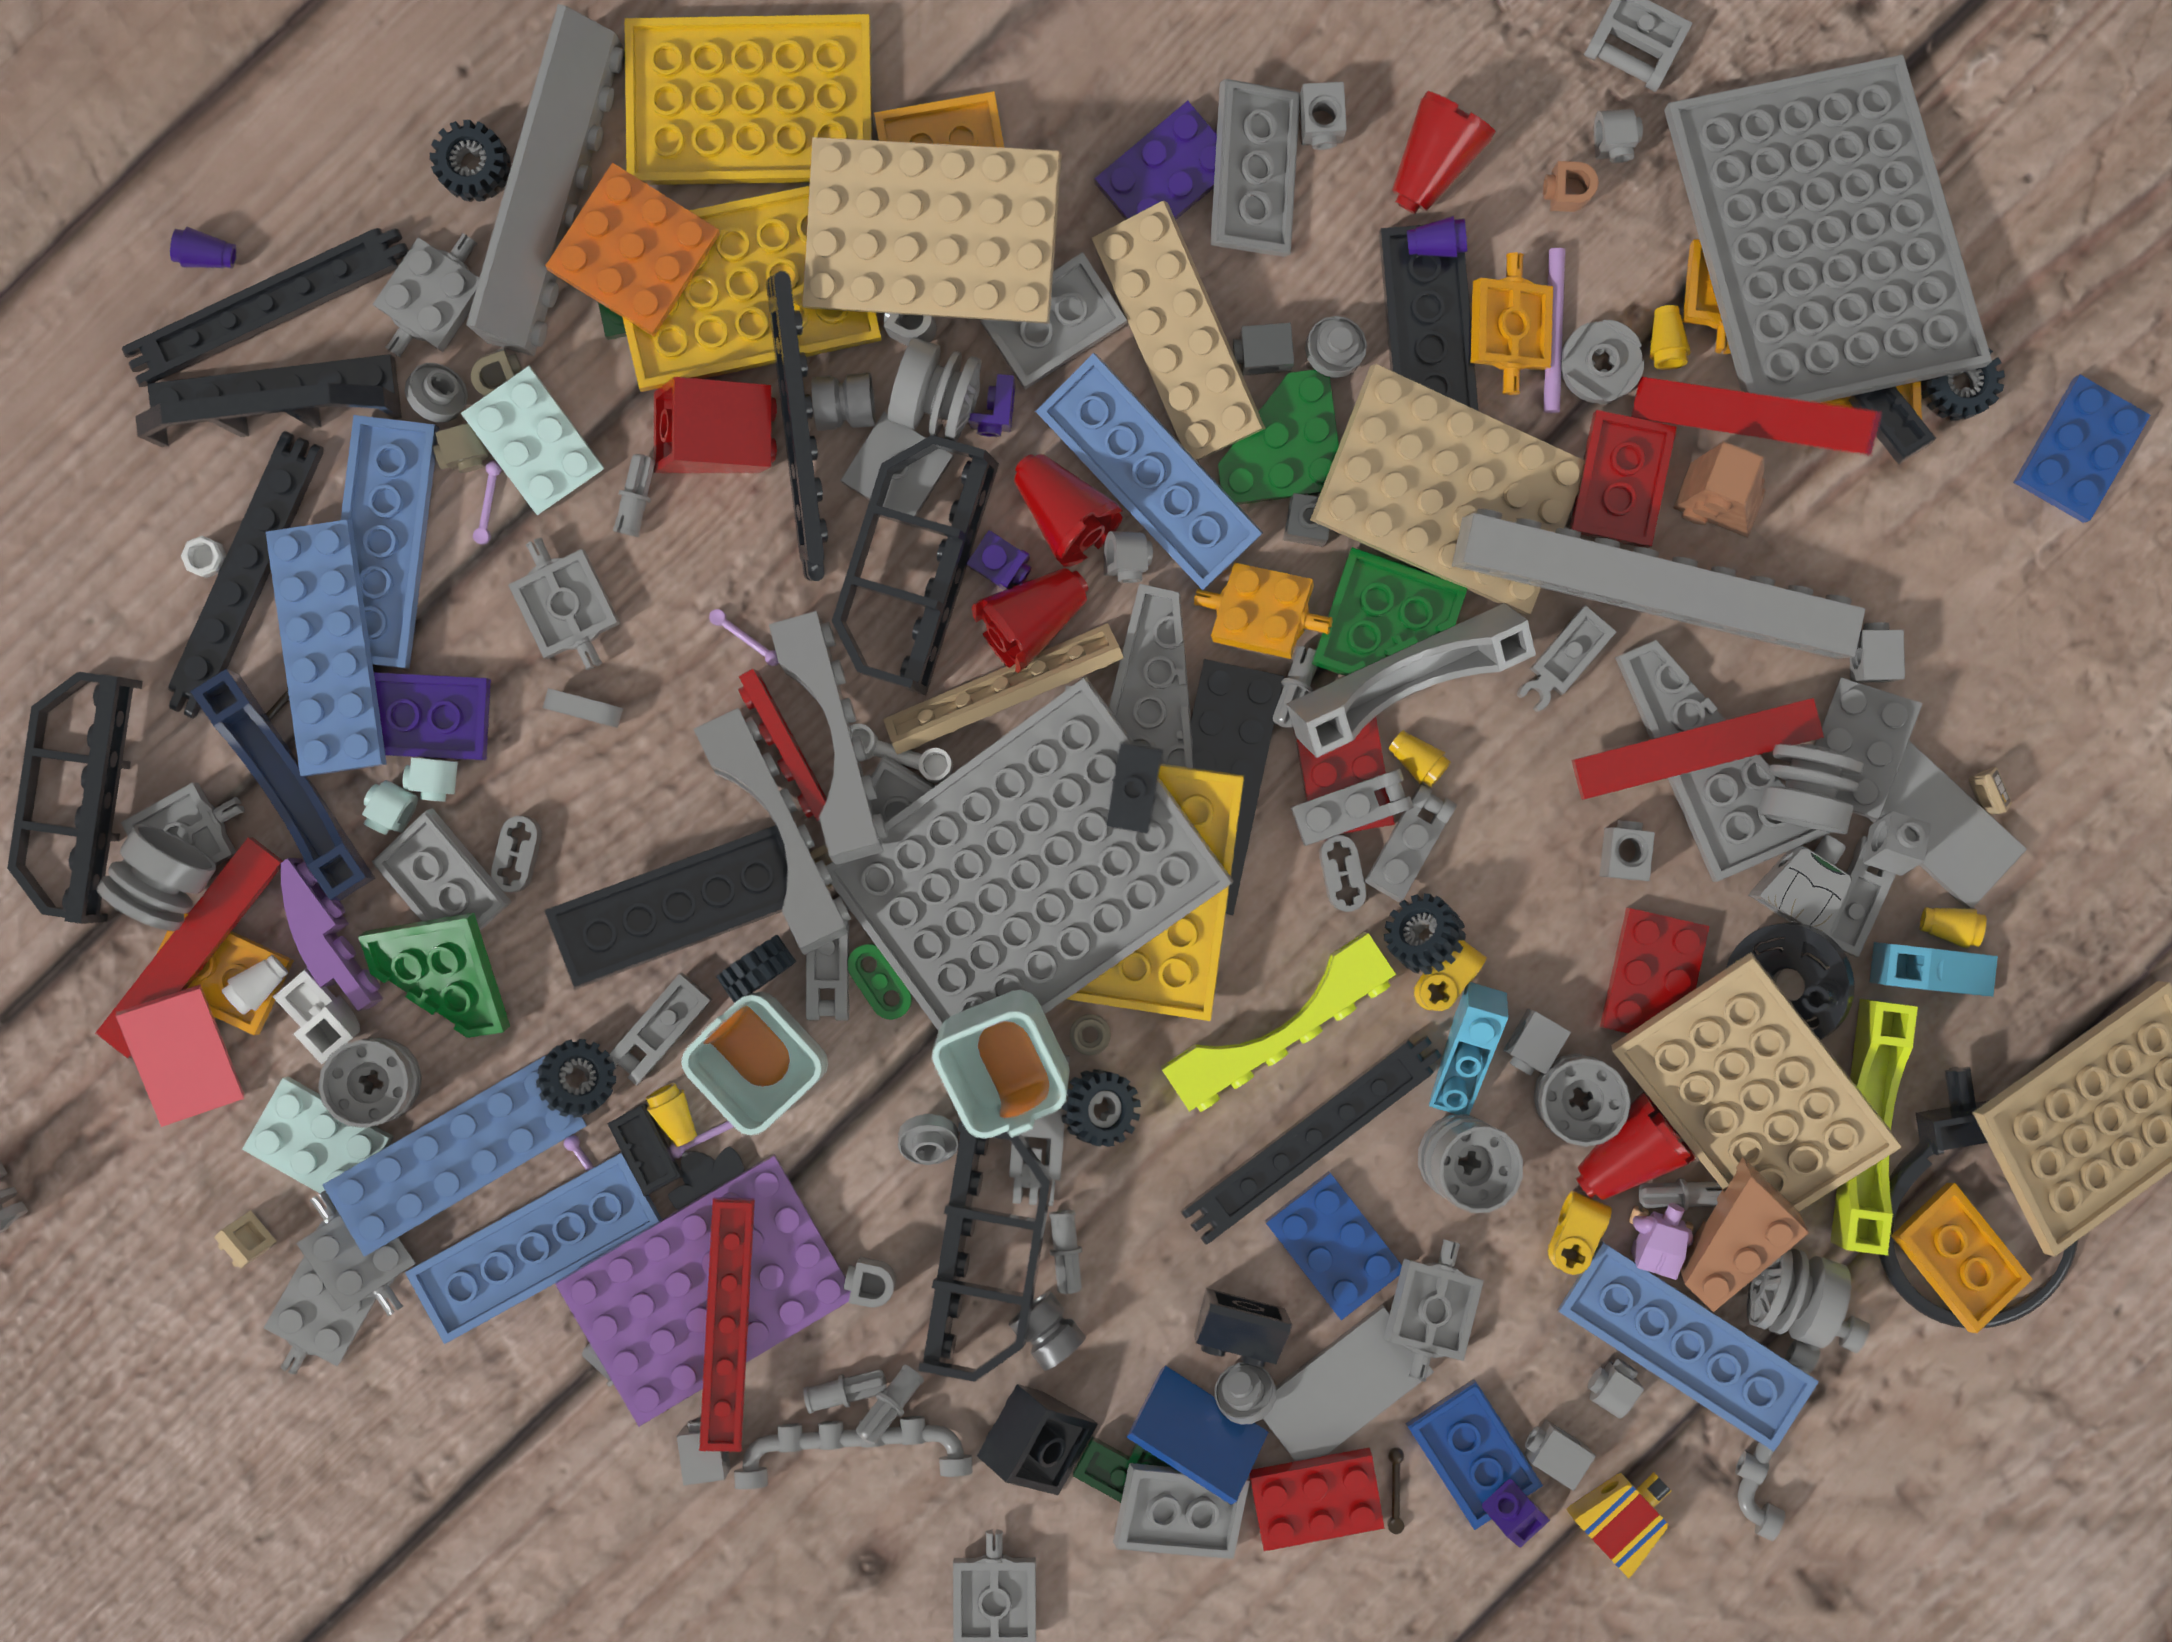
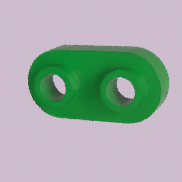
(877, 983)

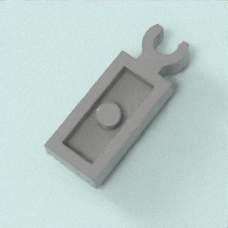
(1568, 656)

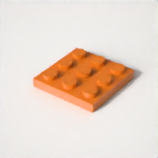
(632, 249)

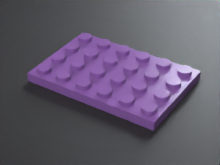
(649, 1294)

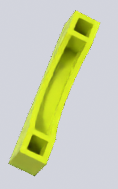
(1349, 975)
(1879, 1059)

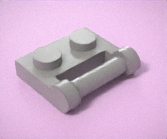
(1644, 27)

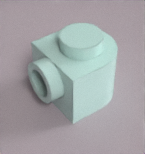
(431, 777)
(388, 807)

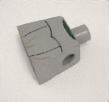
(1806, 885)

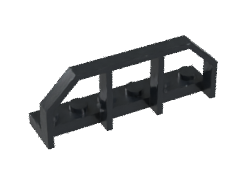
(291, 389)
(952, 554)
(100, 784)
(955, 1262)

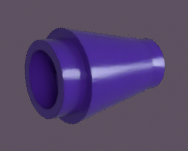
(1438, 238)
(201, 250)

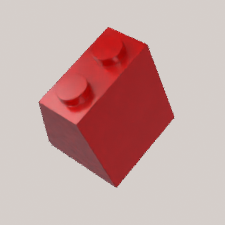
(713, 427)

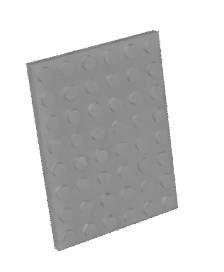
(1827, 233)
(1015, 875)

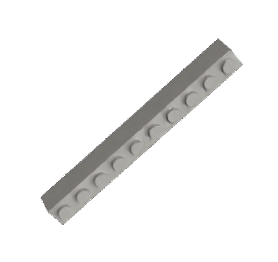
(1657, 585)

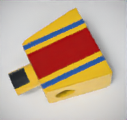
(1623, 1519)

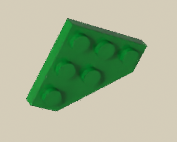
(1293, 448)
(1382, 611)
(441, 970)

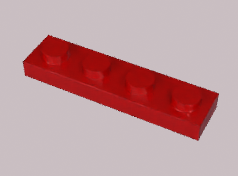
(776, 731)

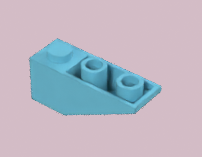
(1933, 969)
(1469, 1048)

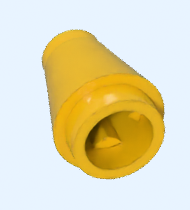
(1669, 339)
(1419, 758)
(1954, 925)
(672, 1113)

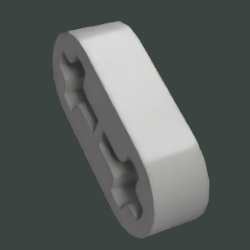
(582, 708)
(525, 857)
(1352, 871)

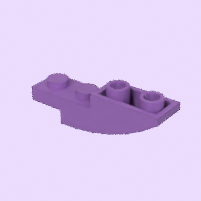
(314, 928)

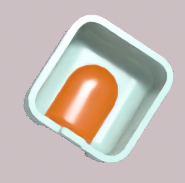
(754, 1062)
(1001, 1065)

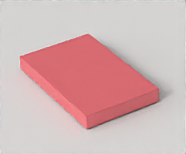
(180, 1055)

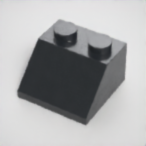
(1242, 1328)
(1036, 1440)

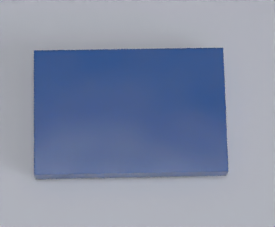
(1194, 1436)
(1471, 1450)

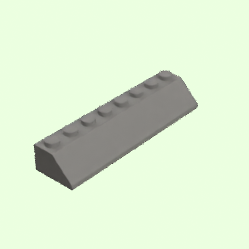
(546, 181)

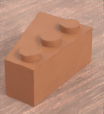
(1723, 489)
(1740, 1238)

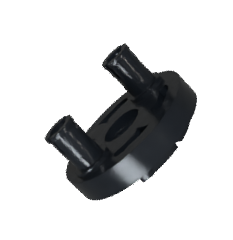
(1827, 991)

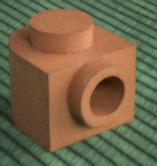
(1570, 186)

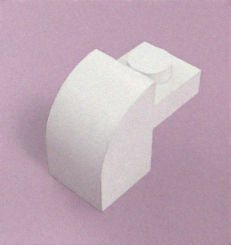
(322, 1018)

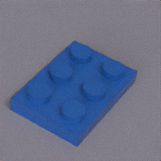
(2082, 448)
(1334, 1245)

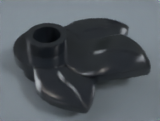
(704, 1174)

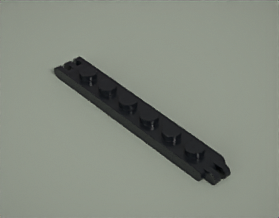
(265, 305)
(796, 411)
(244, 570)
(1311, 1138)

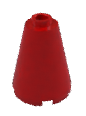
(1438, 151)
(1065, 508)
(1030, 615)
(1638, 1153)

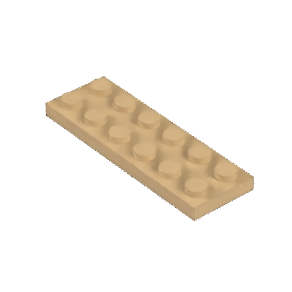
(1178, 331)

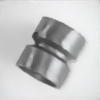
(843, 401)
(1049, 1332)

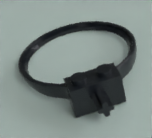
(1937, 1132)

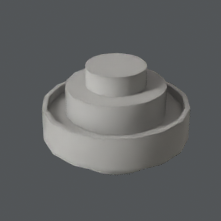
(1335, 346)
(436, 392)
(928, 1139)
(1245, 1393)

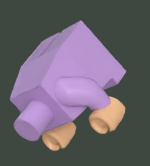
(1661, 1240)

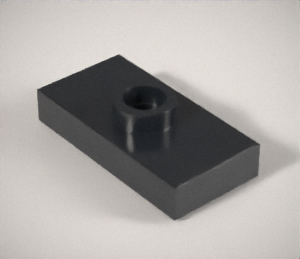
(1899, 425)
(1134, 787)
(645, 1150)

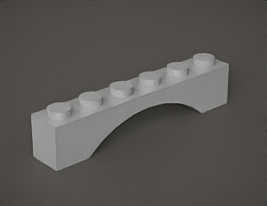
(1344, 707)
(848, 816)
(807, 904)

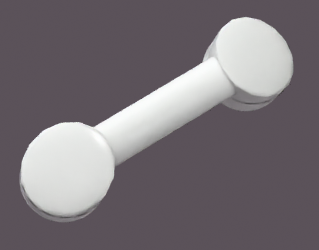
(933, 764)

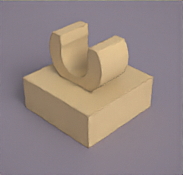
(245, 1239)

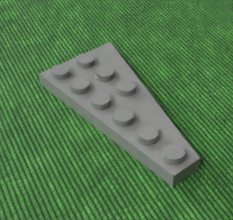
(1152, 680)
(1717, 800)

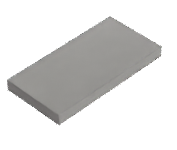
(1255, 168)
(1965, 843)
(1341, 1389)

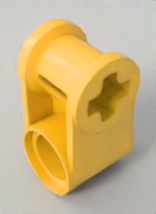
(1452, 978)
(1580, 1228)

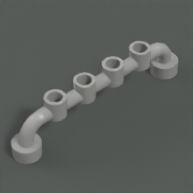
(832, 1436)
(1756, 1466)

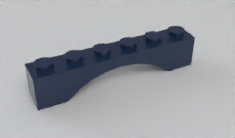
(265, 754)

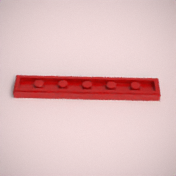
(1757, 415)
(1697, 748)
(200, 933)
(727, 1324)

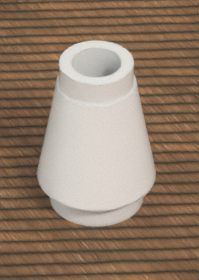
(254, 984)

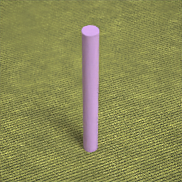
(1552, 380)

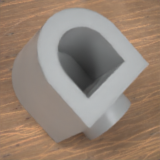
(1617, 134)
(906, 327)
(1127, 556)
(870, 1282)
(1615, 1387)

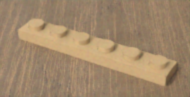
(1002, 689)

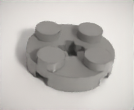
(1625, 358)

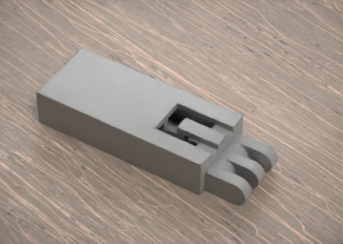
(1044, 1127)

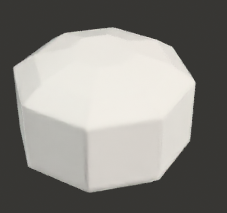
(203, 556)

